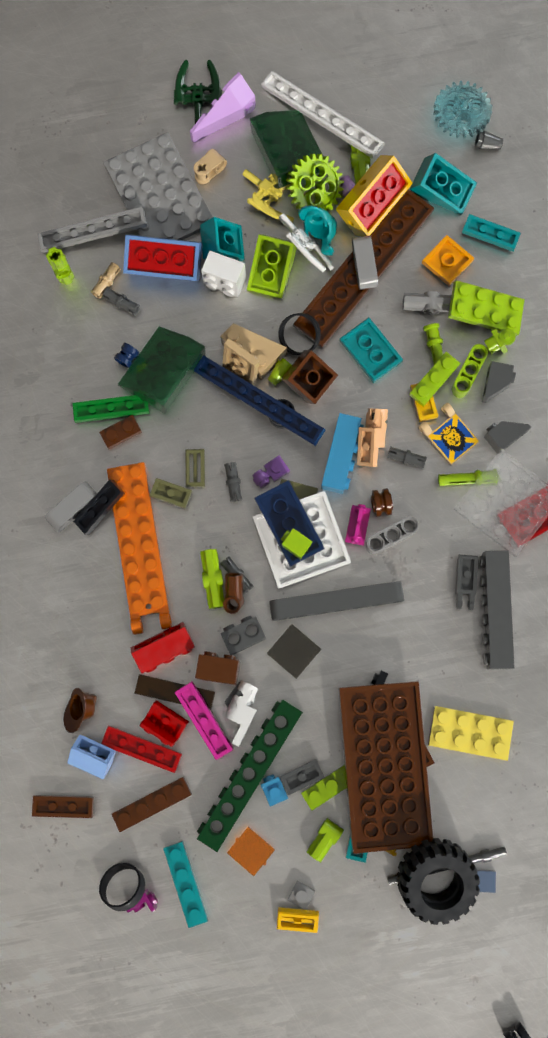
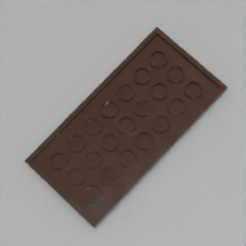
(385, 766)

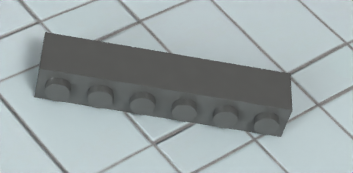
(497, 610)

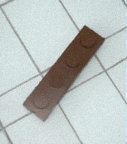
(151, 804)

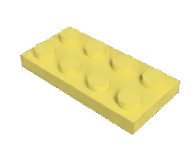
(471, 733)

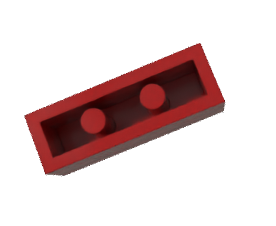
(162, 648)

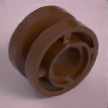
(381, 502)

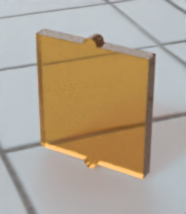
(250, 851)

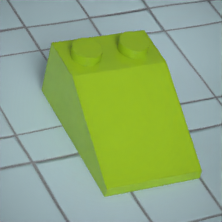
(271, 265)

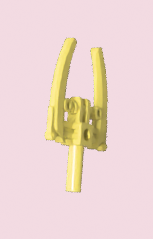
(265, 189)

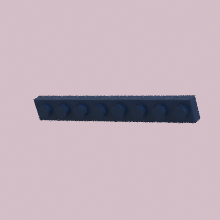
(259, 400)

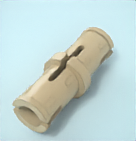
(105, 280)

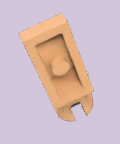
(372, 437)

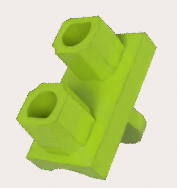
(498, 341)

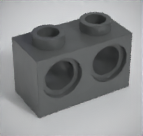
(245, 640)

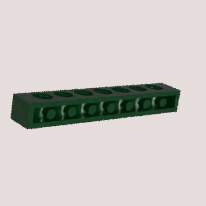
(215, 839)

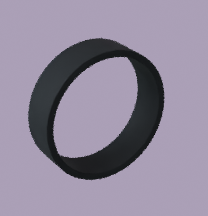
(281, 332)
(107, 877)

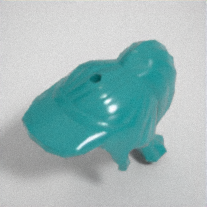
(320, 225)

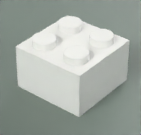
(223, 274)

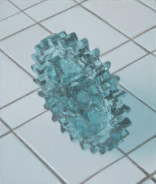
(450, 100)

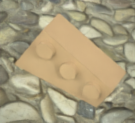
(265, 349)

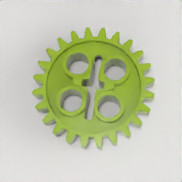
(306, 170)

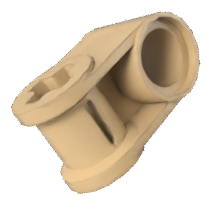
(209, 166)

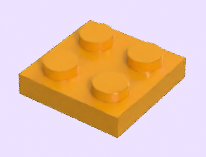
(448, 260)

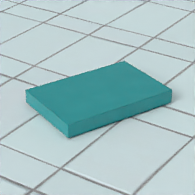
(371, 350)

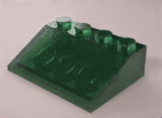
(282, 141)
(163, 368)

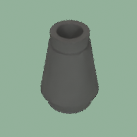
(486, 140)

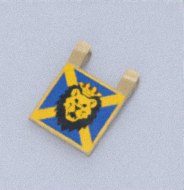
(451, 437)

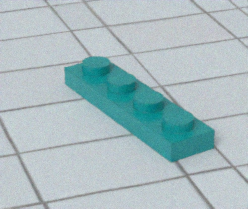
(185, 884)

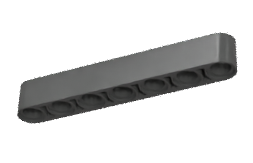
(336, 601)

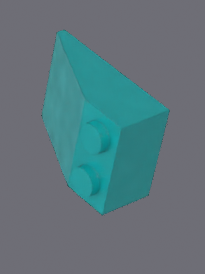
(443, 184)

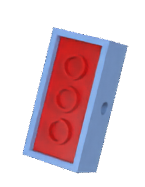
(162, 257)

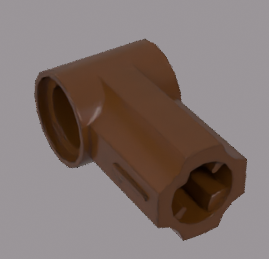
(233, 591)

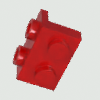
(164, 724)

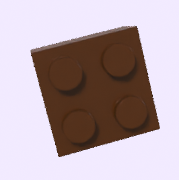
(309, 376)
(218, 669)

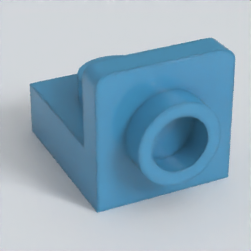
(273, 790)

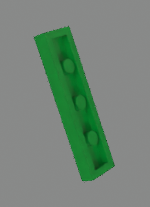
(109, 408)

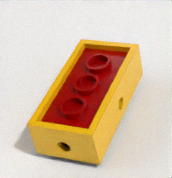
(374, 195)

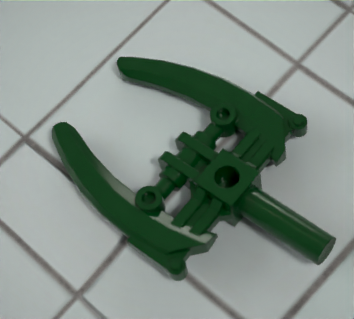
(197, 96)

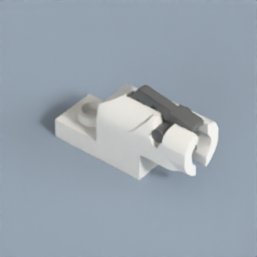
(240, 710)

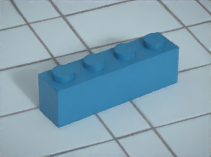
(341, 454)

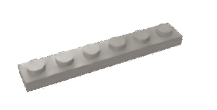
(92, 229)

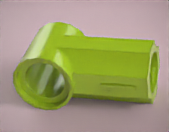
(327, 836)

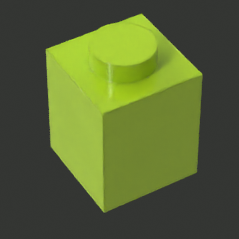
(296, 543)

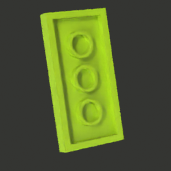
(485, 307)

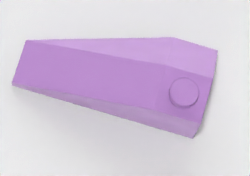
(232, 106)

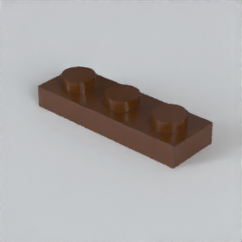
(62, 806)

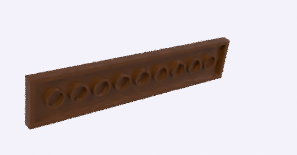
(342, 292)

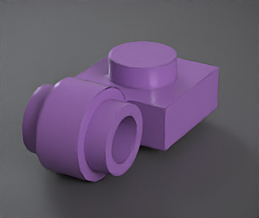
(275, 469)

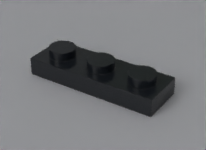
(99, 507)

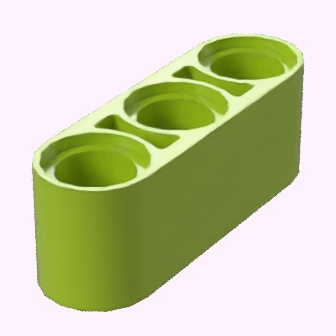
(473, 363)

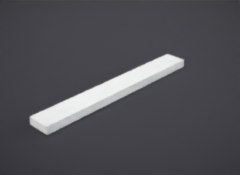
(323, 115)

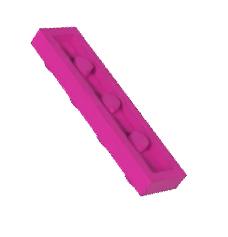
(204, 720)

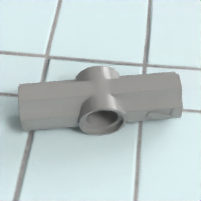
(429, 302)

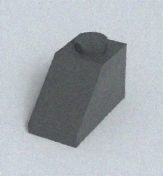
(498, 379)
(505, 434)

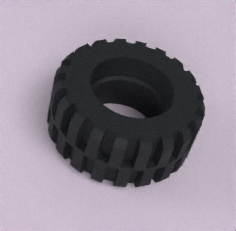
(448, 903)

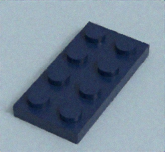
(283, 513)

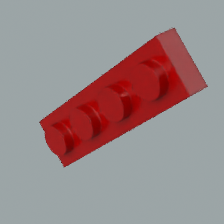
(141, 749)

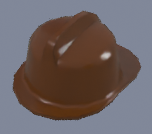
(79, 708)

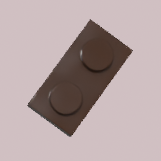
(120, 432)

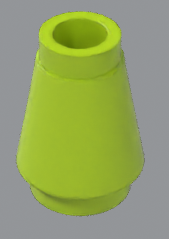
(278, 371)

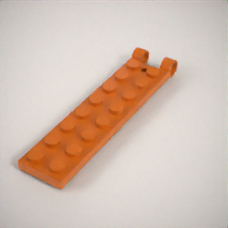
(139, 547)

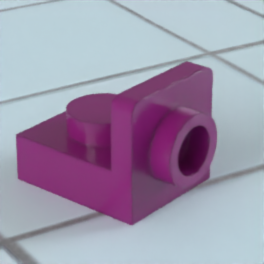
(150, 900)

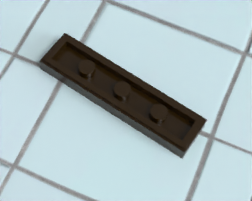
(165, 690)

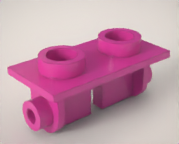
(358, 524)

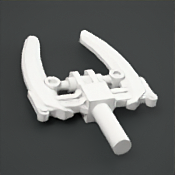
(305, 244)

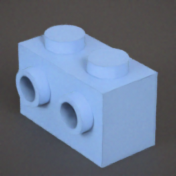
(91, 756)

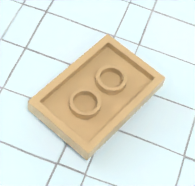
(240, 361)

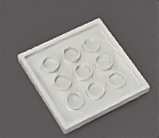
(332, 557)

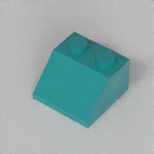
(222, 238)

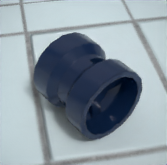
(126, 355)

